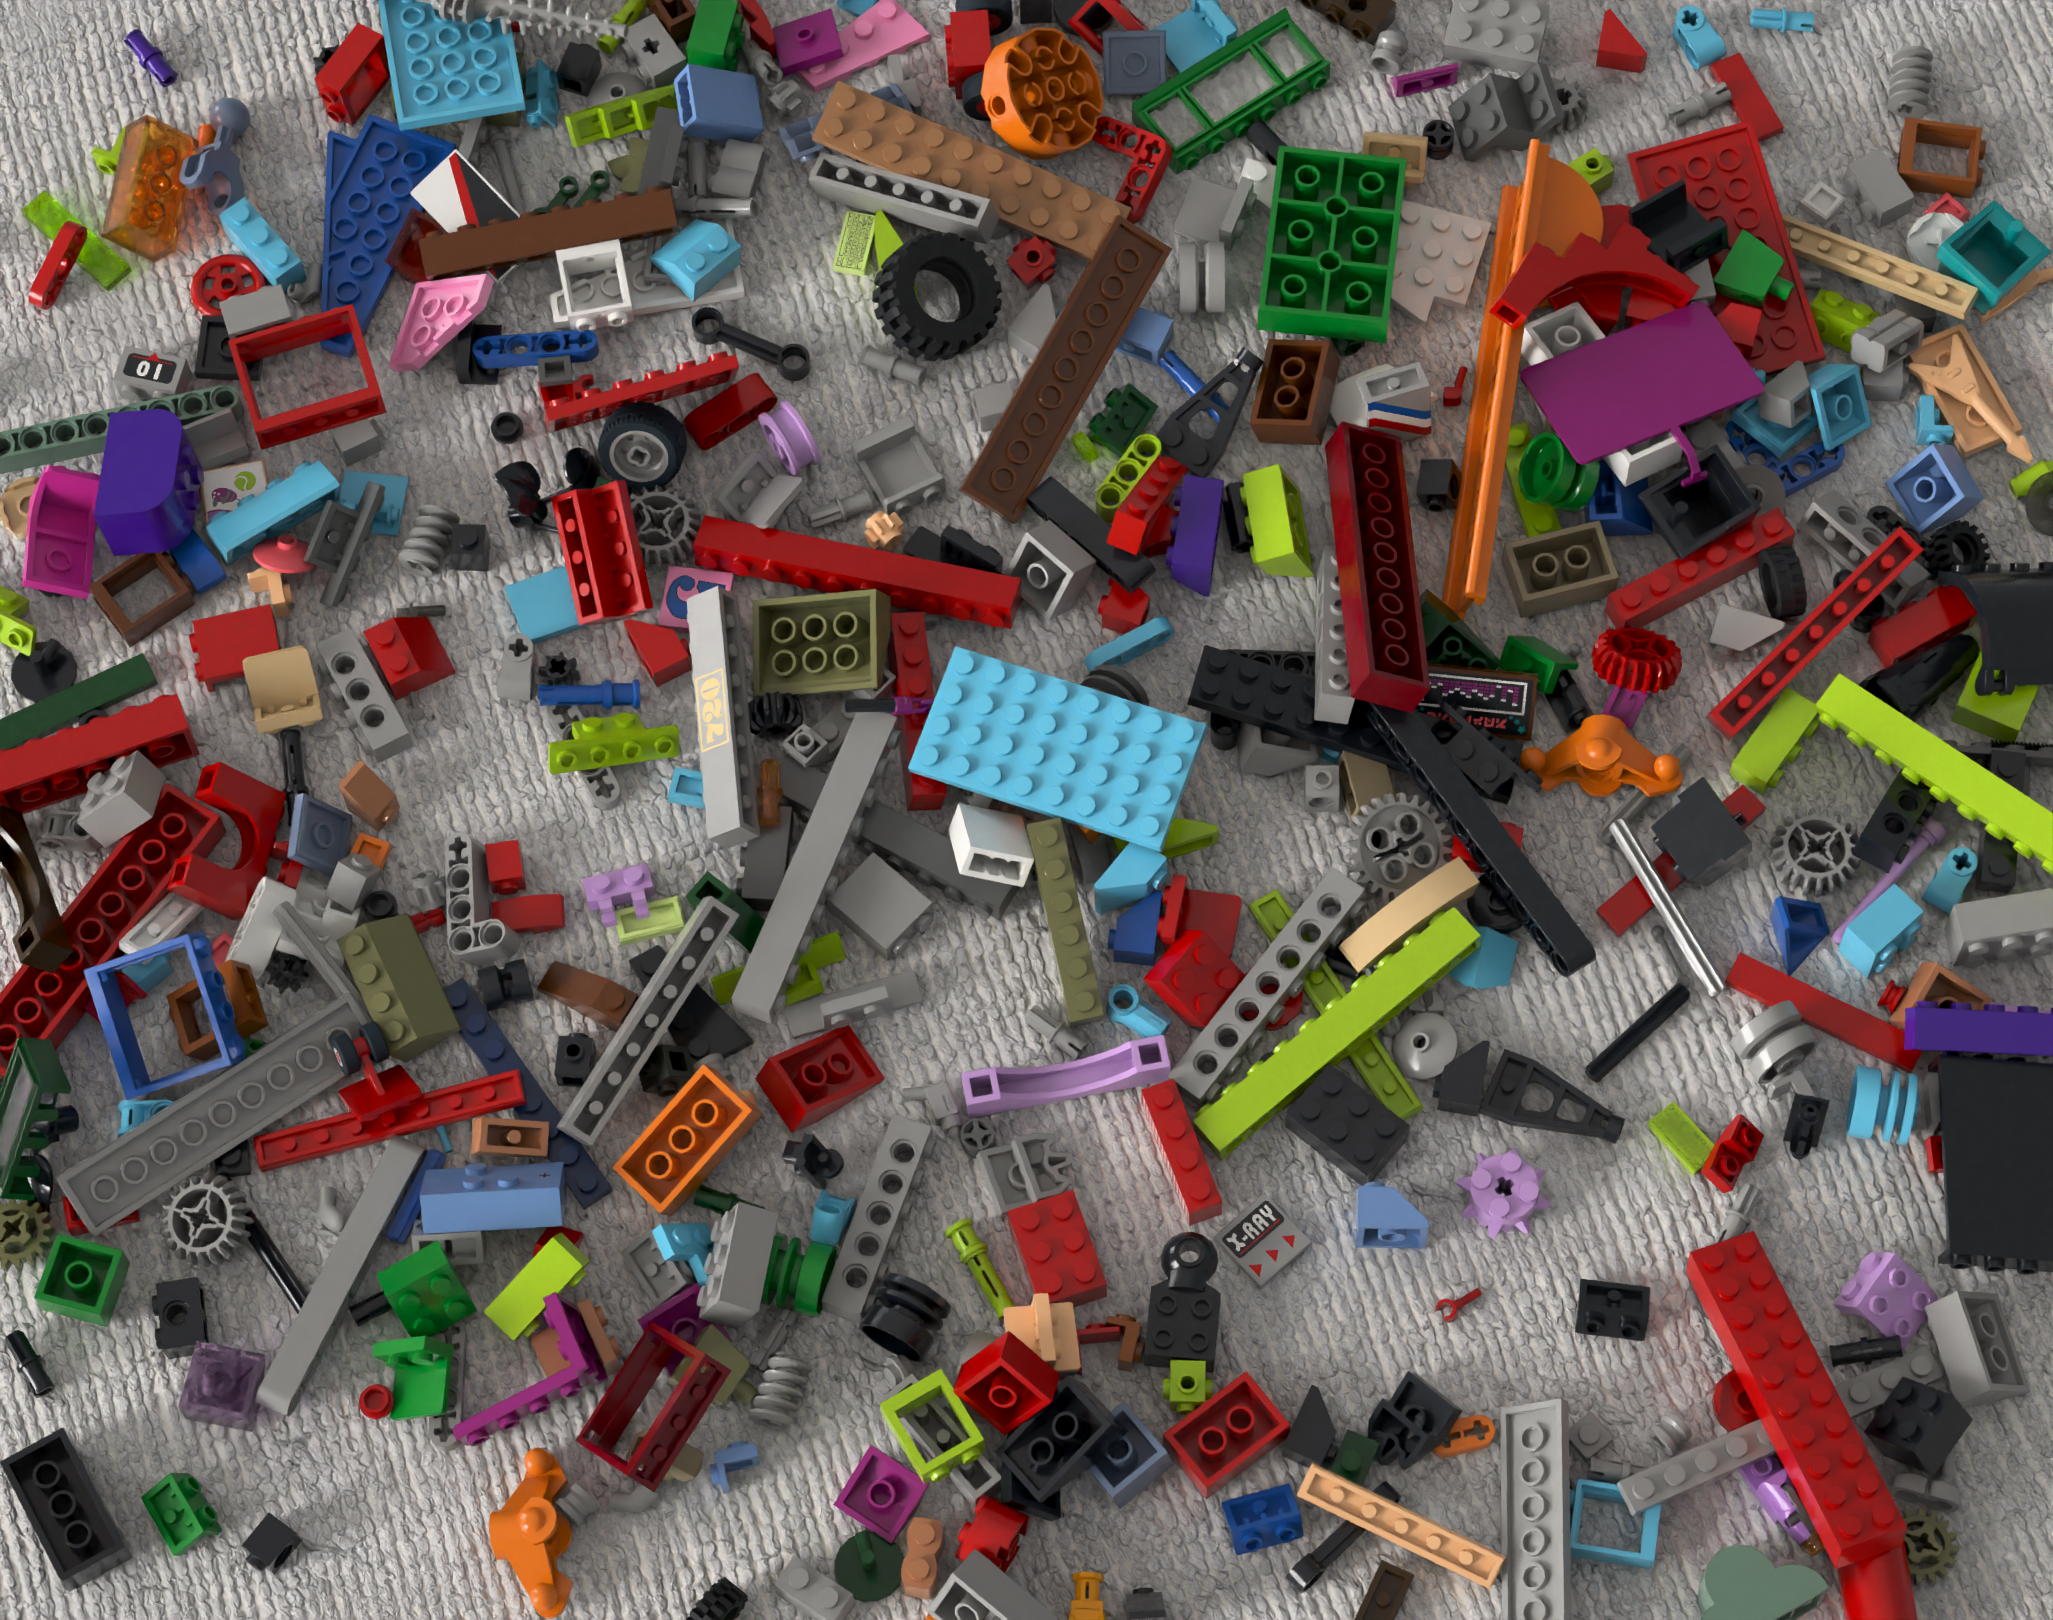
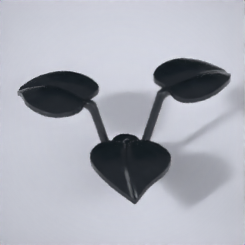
(522, 482)
(66, 1123)

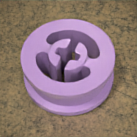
(789, 438)

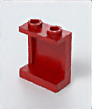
(229, 639)

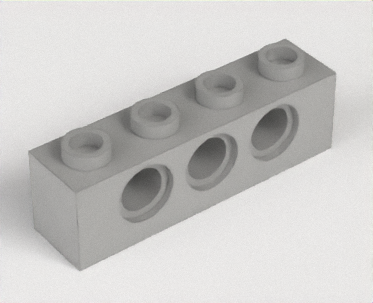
(1853, 539)
(346, 651)

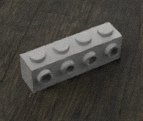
(938, 1432)

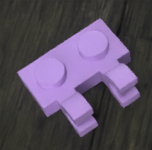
(617, 888)

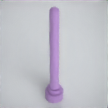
(1930, 835)

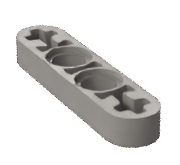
(593, 789)
(457, 1386)

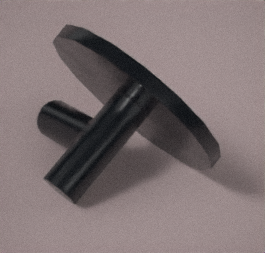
(44, 672)

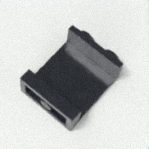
(1678, 229)

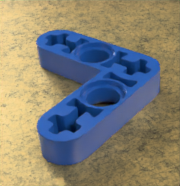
(1808, 457)

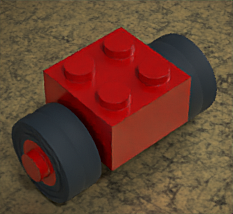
(970, 48)

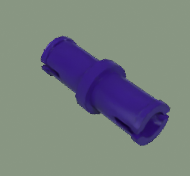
(150, 58)

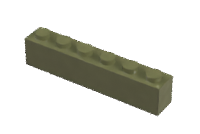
(1065, 922)

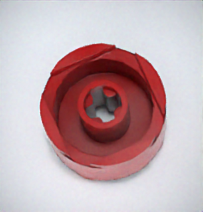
(993, 1532)

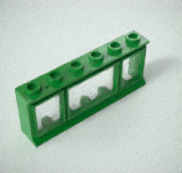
(1232, 90)

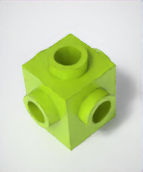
(1187, 1386)

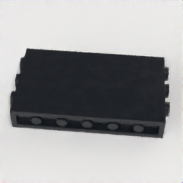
(1997, 1162)

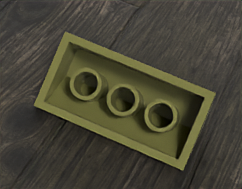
(399, 985)

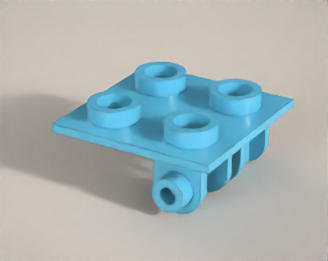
(388, 518)

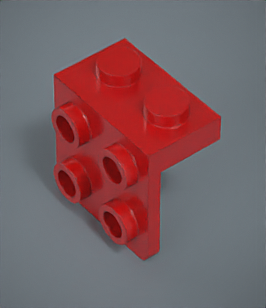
(1199, 910)

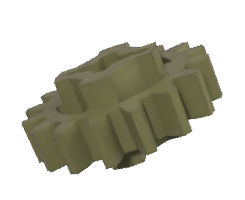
(23, 1223)
(1932, 1552)

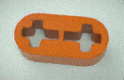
(1470, 1443)

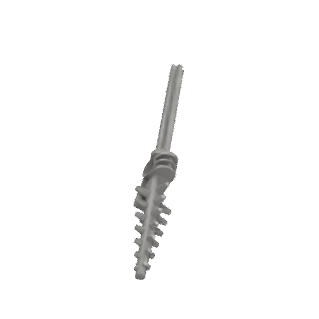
(528, 14)

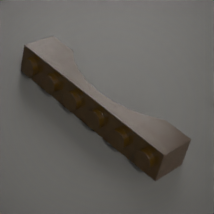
(41, 933)

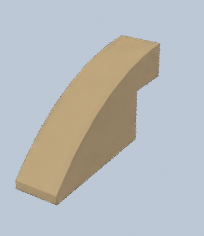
(1409, 914)

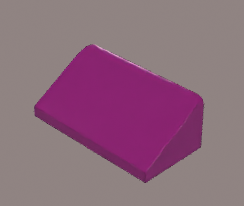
(1425, 80)

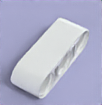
(259, 927)

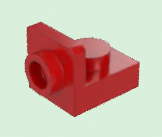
(291, 872)

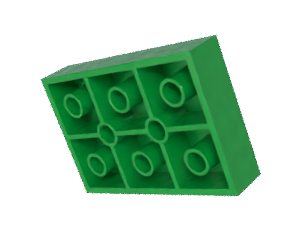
(1331, 244)

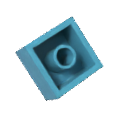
(1881, 932)

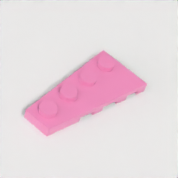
(869, 38)

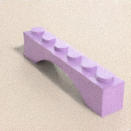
(1010, 1089)

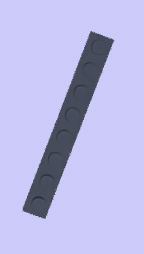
(498, 1056)

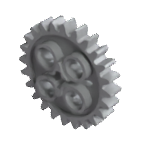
(1386, 819)

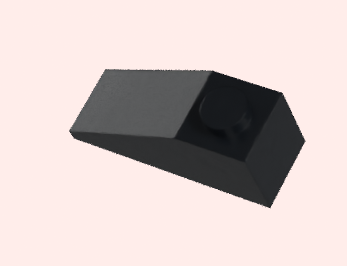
(1145, 1605)

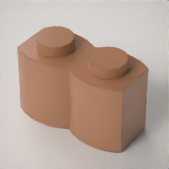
(919, 1566)

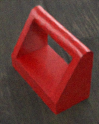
(1117, 10)

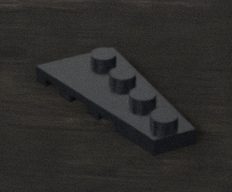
(700, 1020)

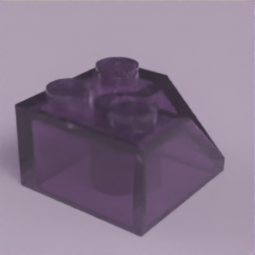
(223, 1386)

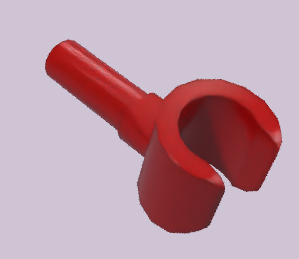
(1452, 395)
(1457, 1304)

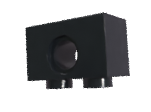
(175, 1298)

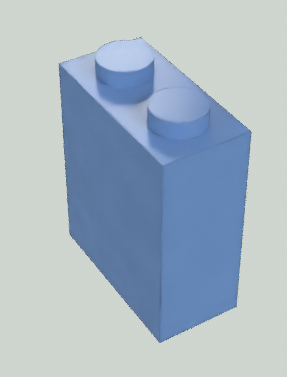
(718, 104)

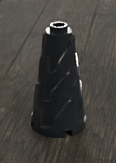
(1921, 678)

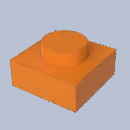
(373, 848)

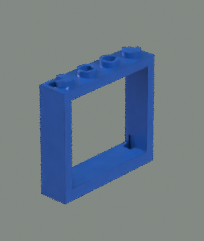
(119, 1029)

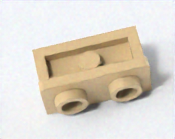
(1400, 146)

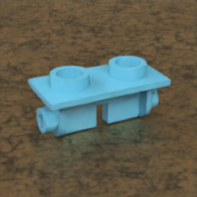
(542, 83)

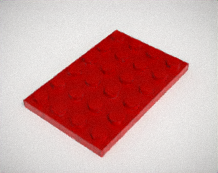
(653, 389)

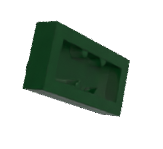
(1355, 1457)

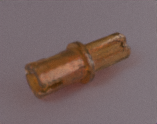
(769, 792)

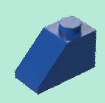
(1136, 932)

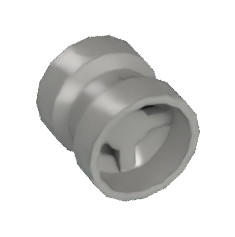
(1388, 54)

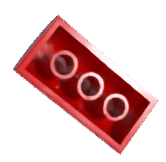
(1878, 1587)

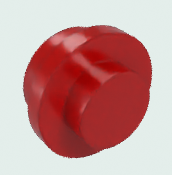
(376, 1402)

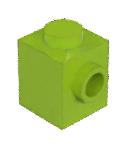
(1595, 169)

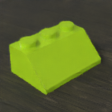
(1276, 523)

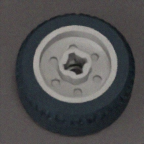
(642, 445)

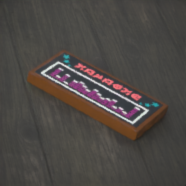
(1492, 698)

